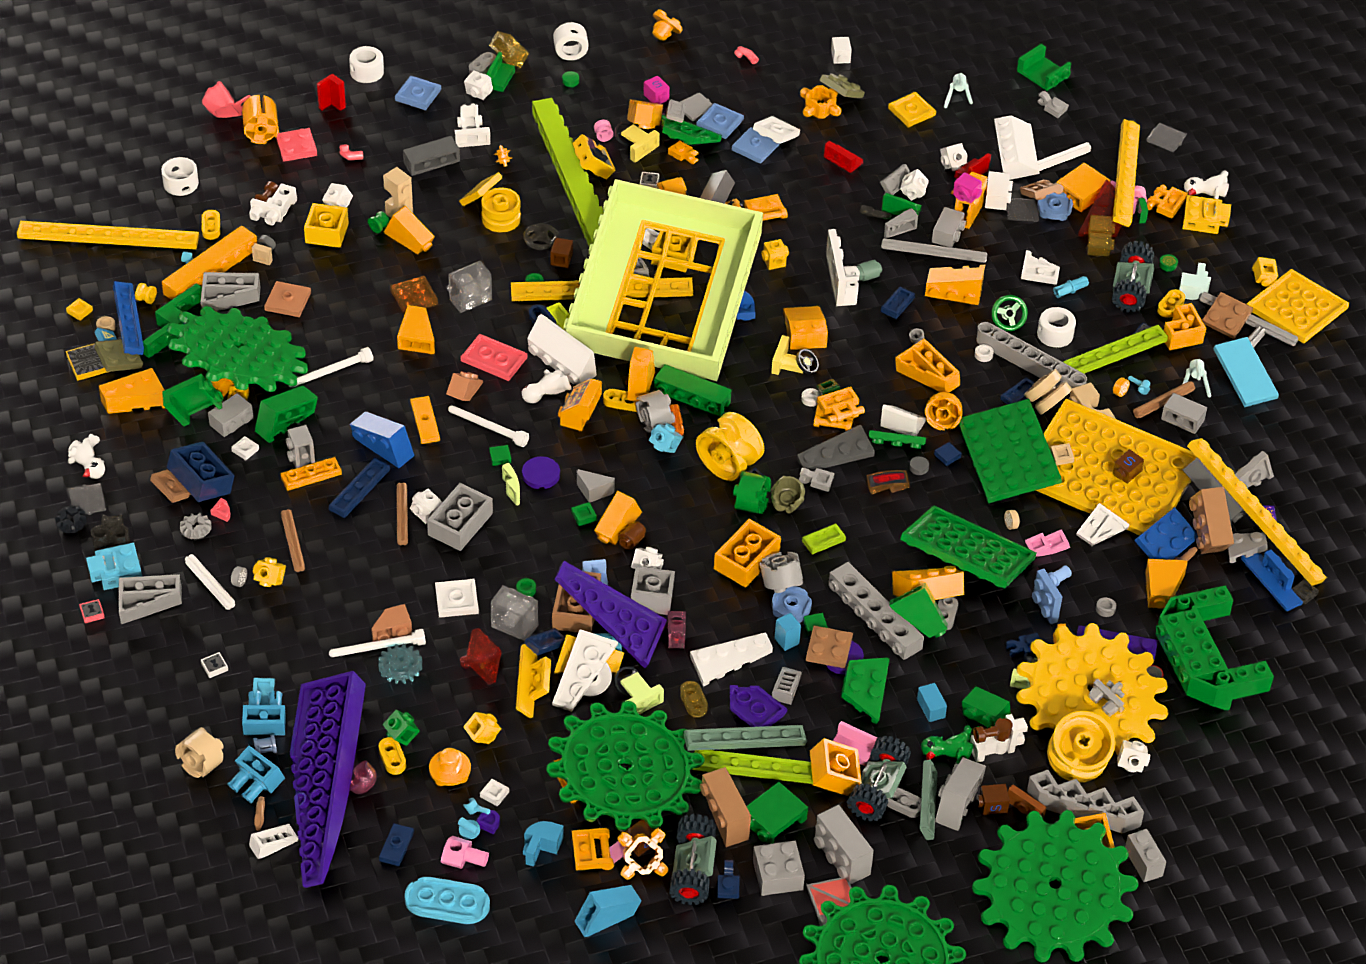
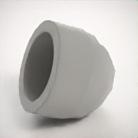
(920, 335)

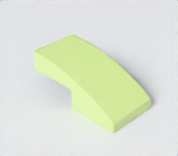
(512, 483)

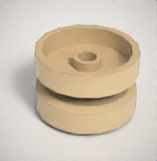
(1047, 391)

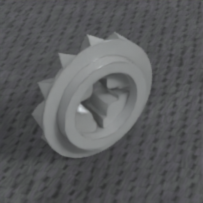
(200, 530)

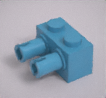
(264, 719)
(260, 769)

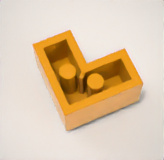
(1185, 328)

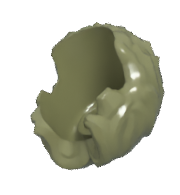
(787, 494)

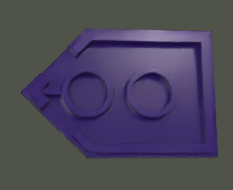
(755, 706)

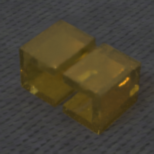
(511, 50)
(1100, 232)

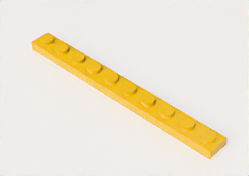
(1126, 173)
(108, 235)
(565, 289)
(1257, 512)

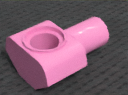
(459, 851)

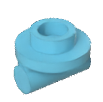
(468, 828)

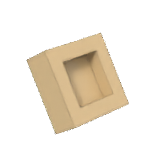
(262, 254)
(1062, 454)

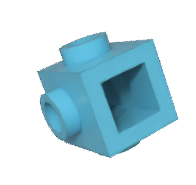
(665, 438)

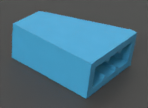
(606, 908)

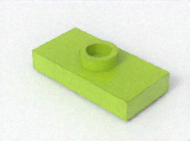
(824, 539)

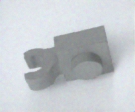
(1053, 106)
(819, 479)

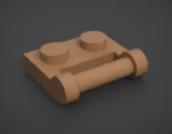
(1039, 189)

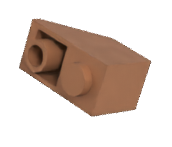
(464, 385)
(392, 623)

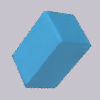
(787, 631)
(932, 702)

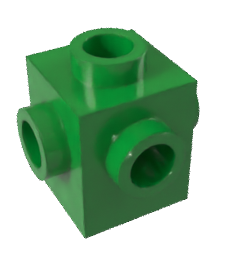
(401, 727)

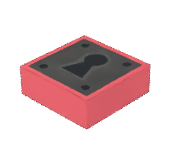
(91, 611)

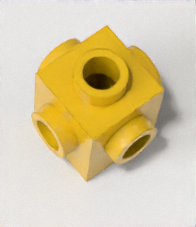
(775, 254)
(269, 572)
(482, 728)

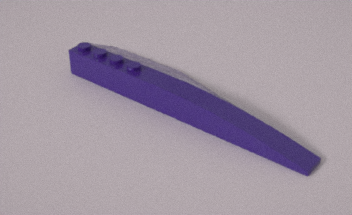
(323, 766)

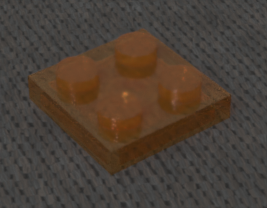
(414, 293)

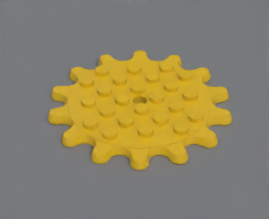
(1071, 665)

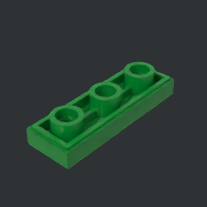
(897, 439)

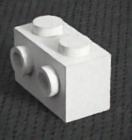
(997, 190)

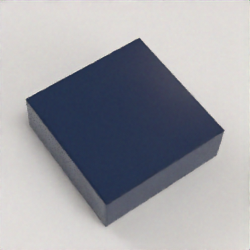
(947, 453)

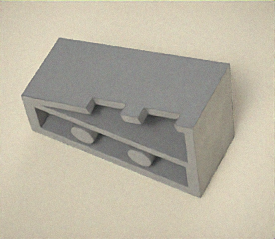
(229, 289)
(147, 595)
(958, 792)

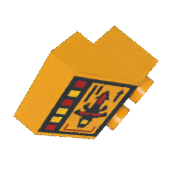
(580, 404)

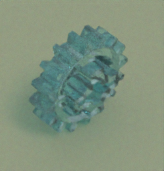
(400, 663)

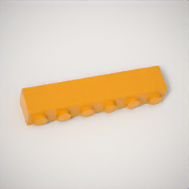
(217, 259)

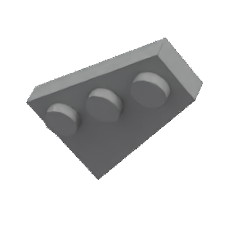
(1255, 470)

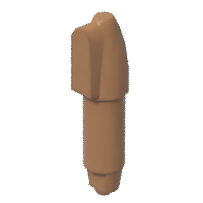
(1188, 555)
(259, 816)

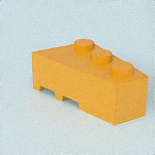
(956, 284)

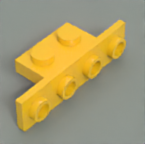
(532, 680)

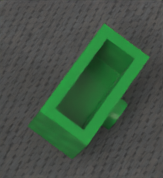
(985, 707)

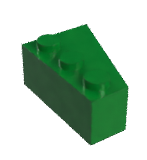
(283, 410)

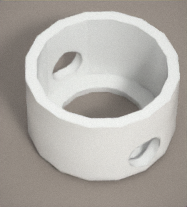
(563, 34)
(367, 64)
(186, 170)
(1053, 335)

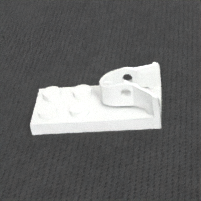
(841, 276)

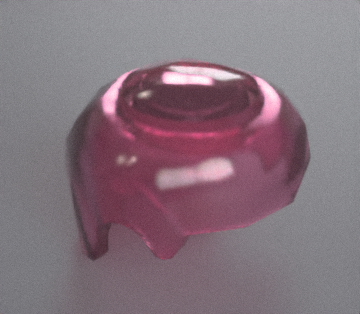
(364, 778)

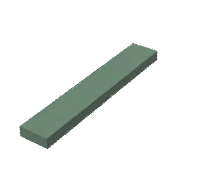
(745, 737)

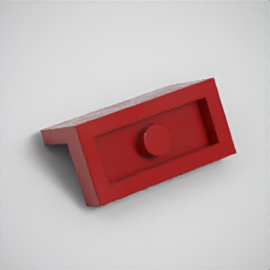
(332, 92)
(842, 157)
(977, 166)

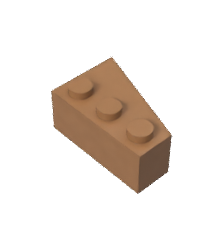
(726, 806)

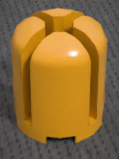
(263, 117)

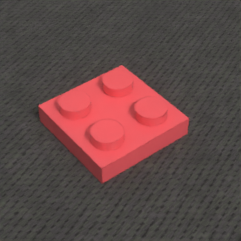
(296, 144)

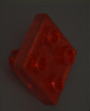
(482, 656)

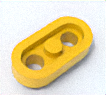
(211, 224)
(1168, 303)
(392, 757)

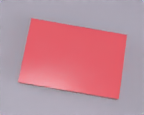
(494, 357)

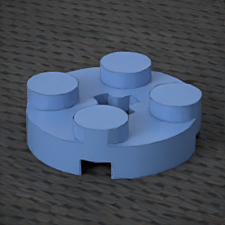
(1058, 212)
(792, 594)

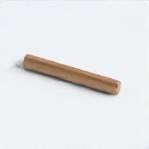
(1162, 400)
(402, 515)
(293, 541)

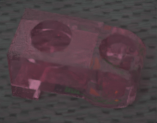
(676, 629)

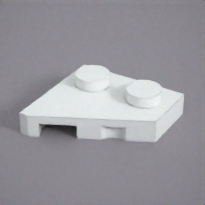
(1039, 270)
(1101, 526)

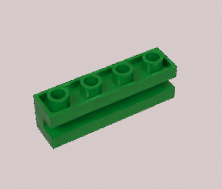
(692, 390)

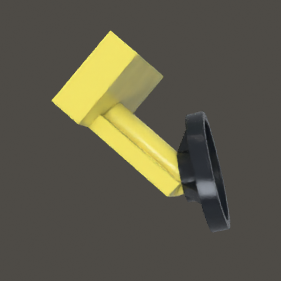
(643, 142)
(791, 362)

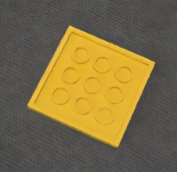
(1298, 305)

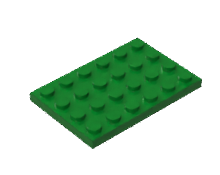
(1009, 451)
(968, 546)

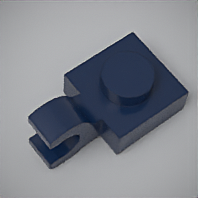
(728, 883)

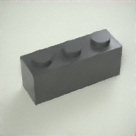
(431, 155)

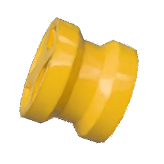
(145, 293)

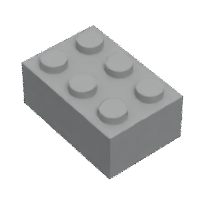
(460, 516)
(843, 845)

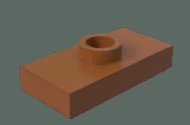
(1025, 802)

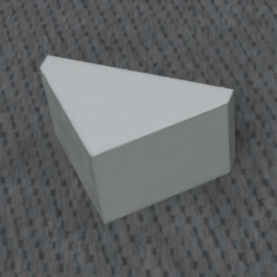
(594, 485)

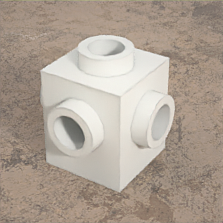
(478, 85)
(953, 157)
(914, 184)
(337, 195)
(425, 504)
(643, 555)
(1133, 756)

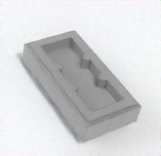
(893, 182)

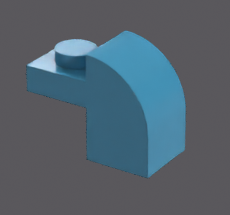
(542, 836)

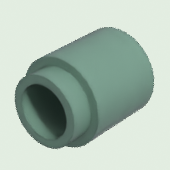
(869, 270)

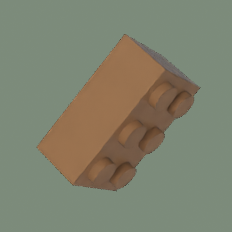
(1211, 520)
(569, 614)

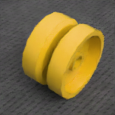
(501, 209)

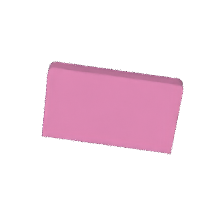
(857, 739)

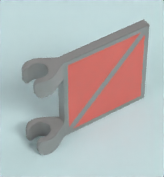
(831, 890)

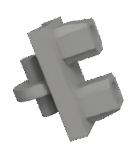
(1114, 703)

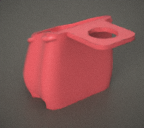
(221, 103)

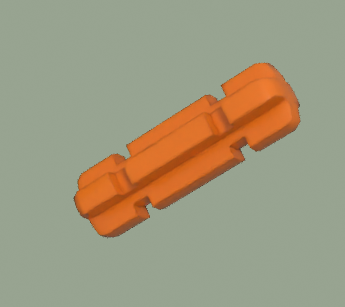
(678, 419)

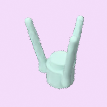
(960, 84)
(1197, 371)

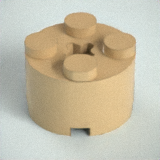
(200, 753)

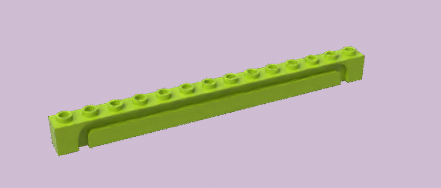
(568, 166)

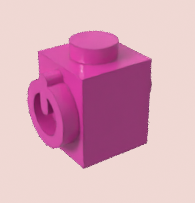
(967, 188)

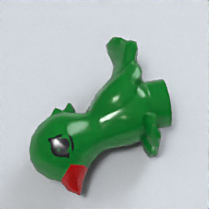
(954, 747)

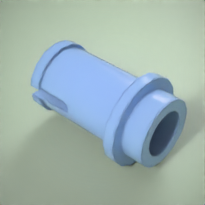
(1060, 575)

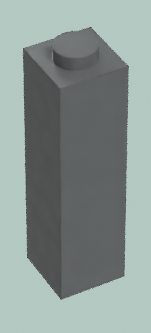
(718, 187)
(1204, 479)

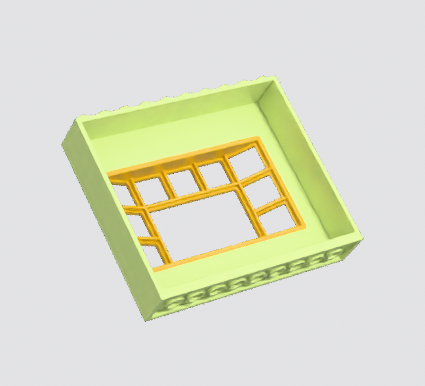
(614, 259)

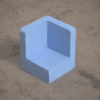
(596, 566)

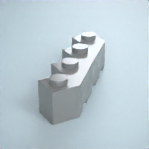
(1071, 796)

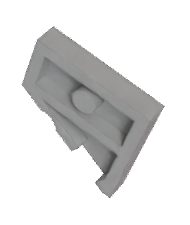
(1247, 545)

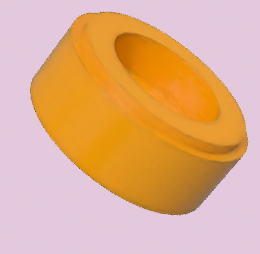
(1121, 387)

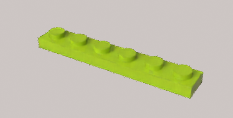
(1118, 350)
(757, 766)

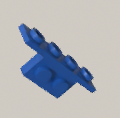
(1275, 577)

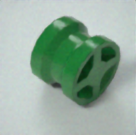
(378, 222)

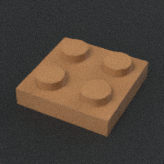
(1227, 315)
(829, 647)

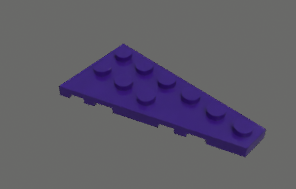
(620, 616)

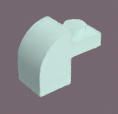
(1195, 285)

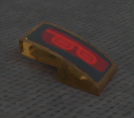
(894, 479)

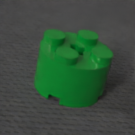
(752, 492)

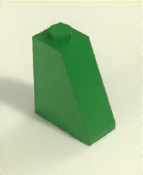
(921, 611)

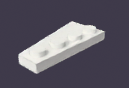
(721, 658)
(584, 664)

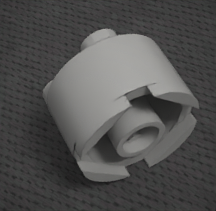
(654, 409)
(781, 571)

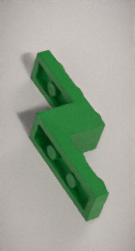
(169, 314)

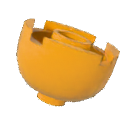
(943, 411)

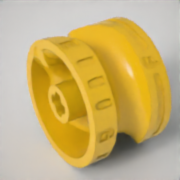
(730, 447)
(1081, 746)

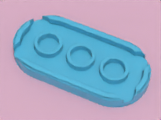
(447, 900)

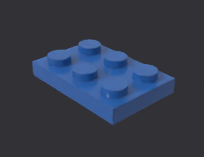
(1167, 537)

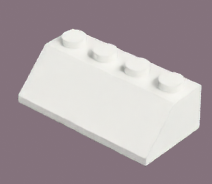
(1016, 147)
(561, 351)

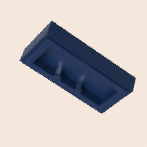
(898, 302)
(1017, 392)
(545, 641)
(396, 844)

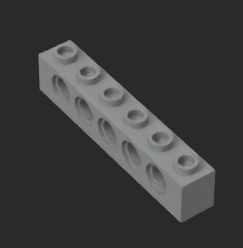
(875, 611)

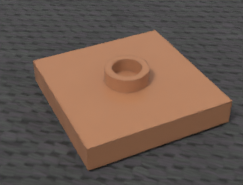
(287, 299)

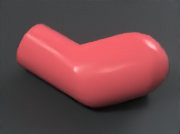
(747, 53)
(349, 155)

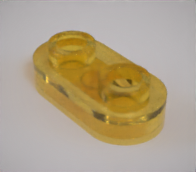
(695, 700)

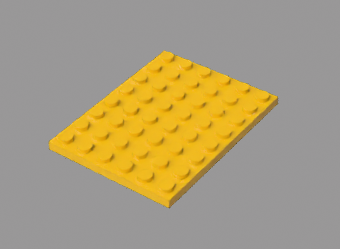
(1090, 480)

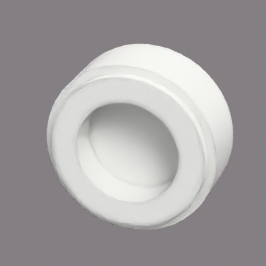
(984, 353)
(809, 397)

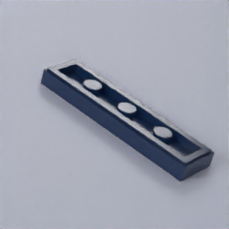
(359, 487)

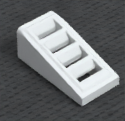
(262, 848)

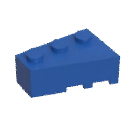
(383, 437)

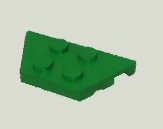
(688, 132)
(865, 685)

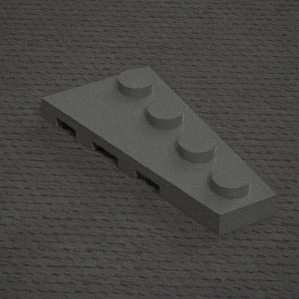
(838, 450)

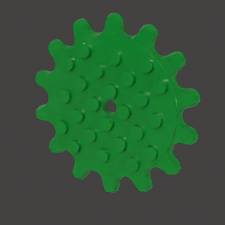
(214, 344)
(594, 770)
(1051, 916)
(880, 928)

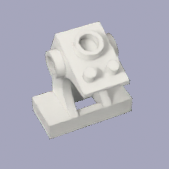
(470, 131)

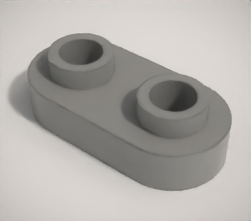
(482, 63)
(949, 609)
(905, 802)

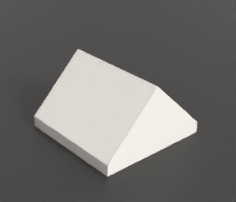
(901, 420)

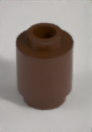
(632, 535)

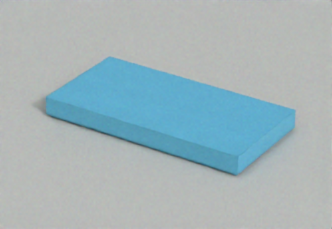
(1246, 372)

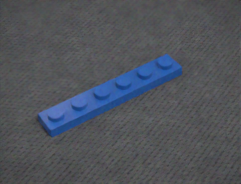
(128, 318)

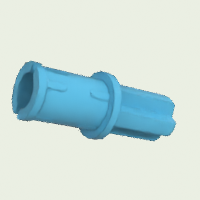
(1070, 286)

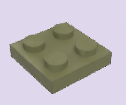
(842, 86)
(113, 356)

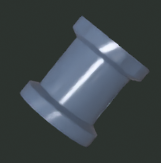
(265, 745)

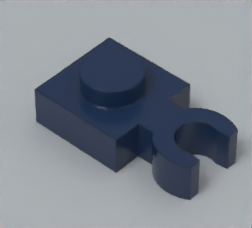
(1022, 645)

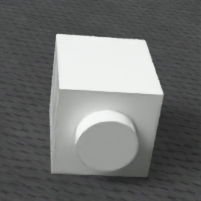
(841, 50)

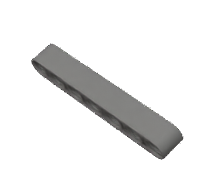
(1026, 355)

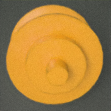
(503, 156)

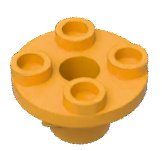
(664, 26)
(449, 767)

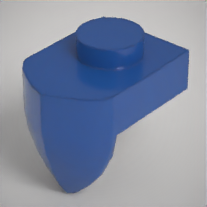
(747, 308)

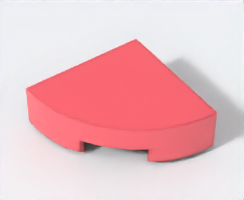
(221, 510)

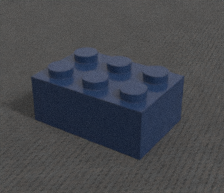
(200, 471)

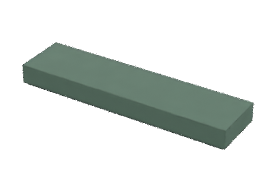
(928, 800)

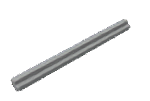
(934, 250)
(1254, 321)

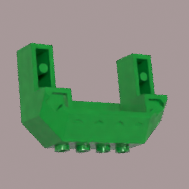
(1196, 656)

